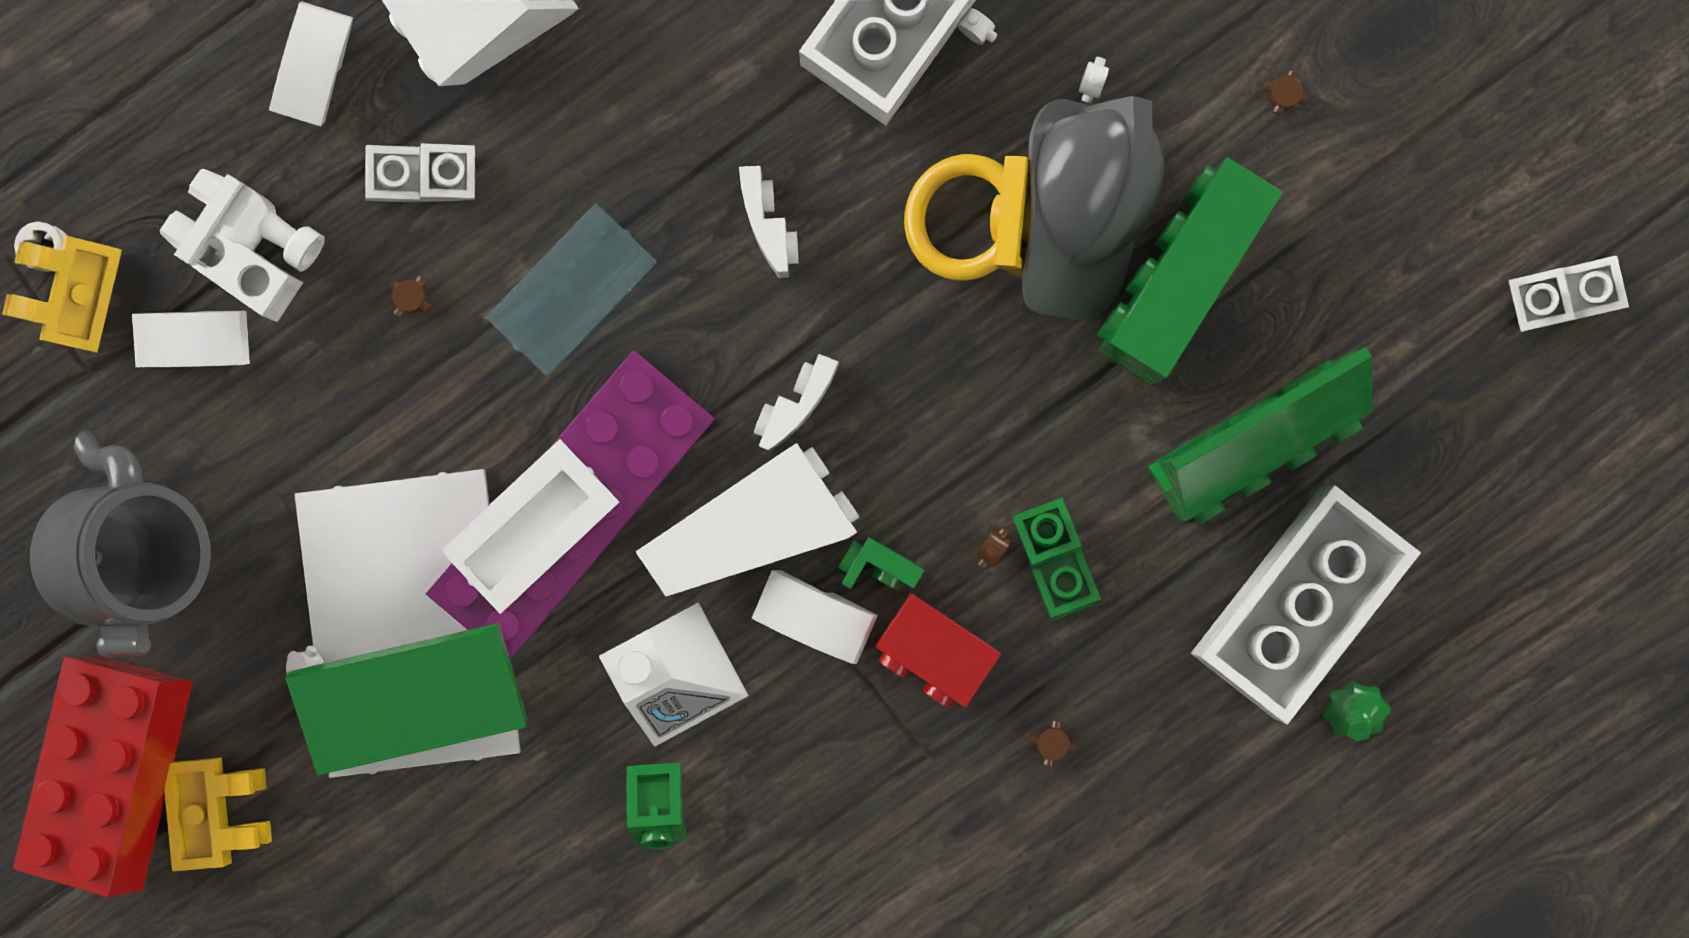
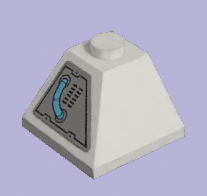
(674, 675)

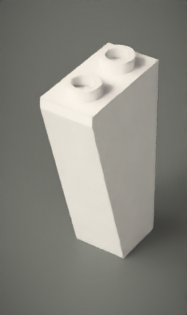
(754, 523)

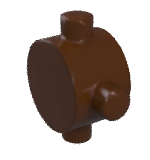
(1285, 92)
(409, 296)
(993, 547)
(1052, 743)

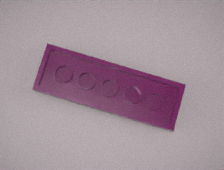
(632, 442)

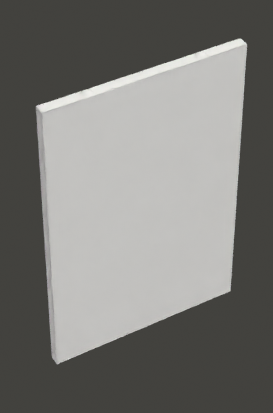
(367, 574)

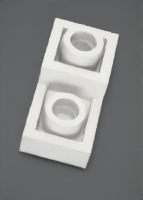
(310, 63)
(420, 173)
(771, 235)
(1568, 293)
(190, 339)
(783, 419)
(814, 617)

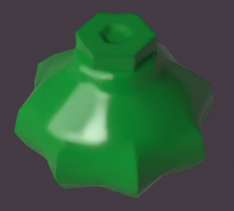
(1356, 711)

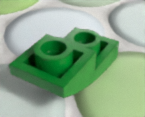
(1056, 559)

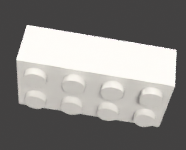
(879, 48)
(1305, 603)

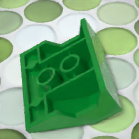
(1265, 436)

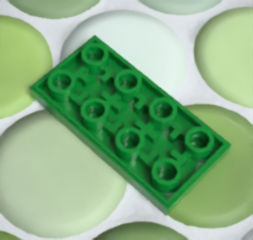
(407, 699)

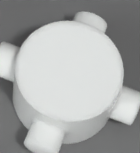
(977, 27)
(1093, 79)
(304, 659)

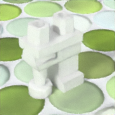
(225, 241)

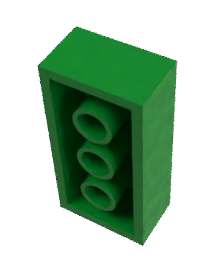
(1189, 272)

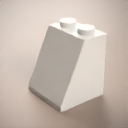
(470, 36)

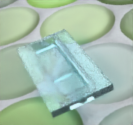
(571, 289)

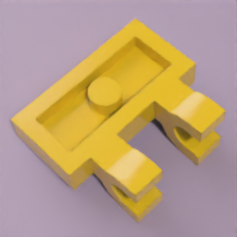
(78, 292)
(199, 813)

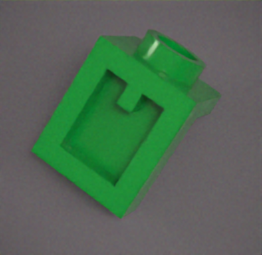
(890, 566)
(655, 805)

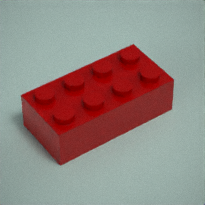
(102, 775)

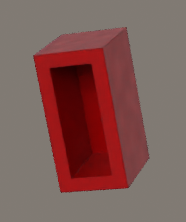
(936, 651)

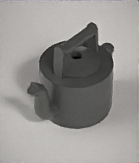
(146, 545)

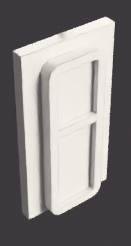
(530, 526)

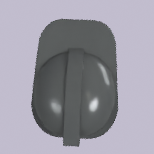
(1091, 195)

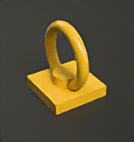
(1008, 216)

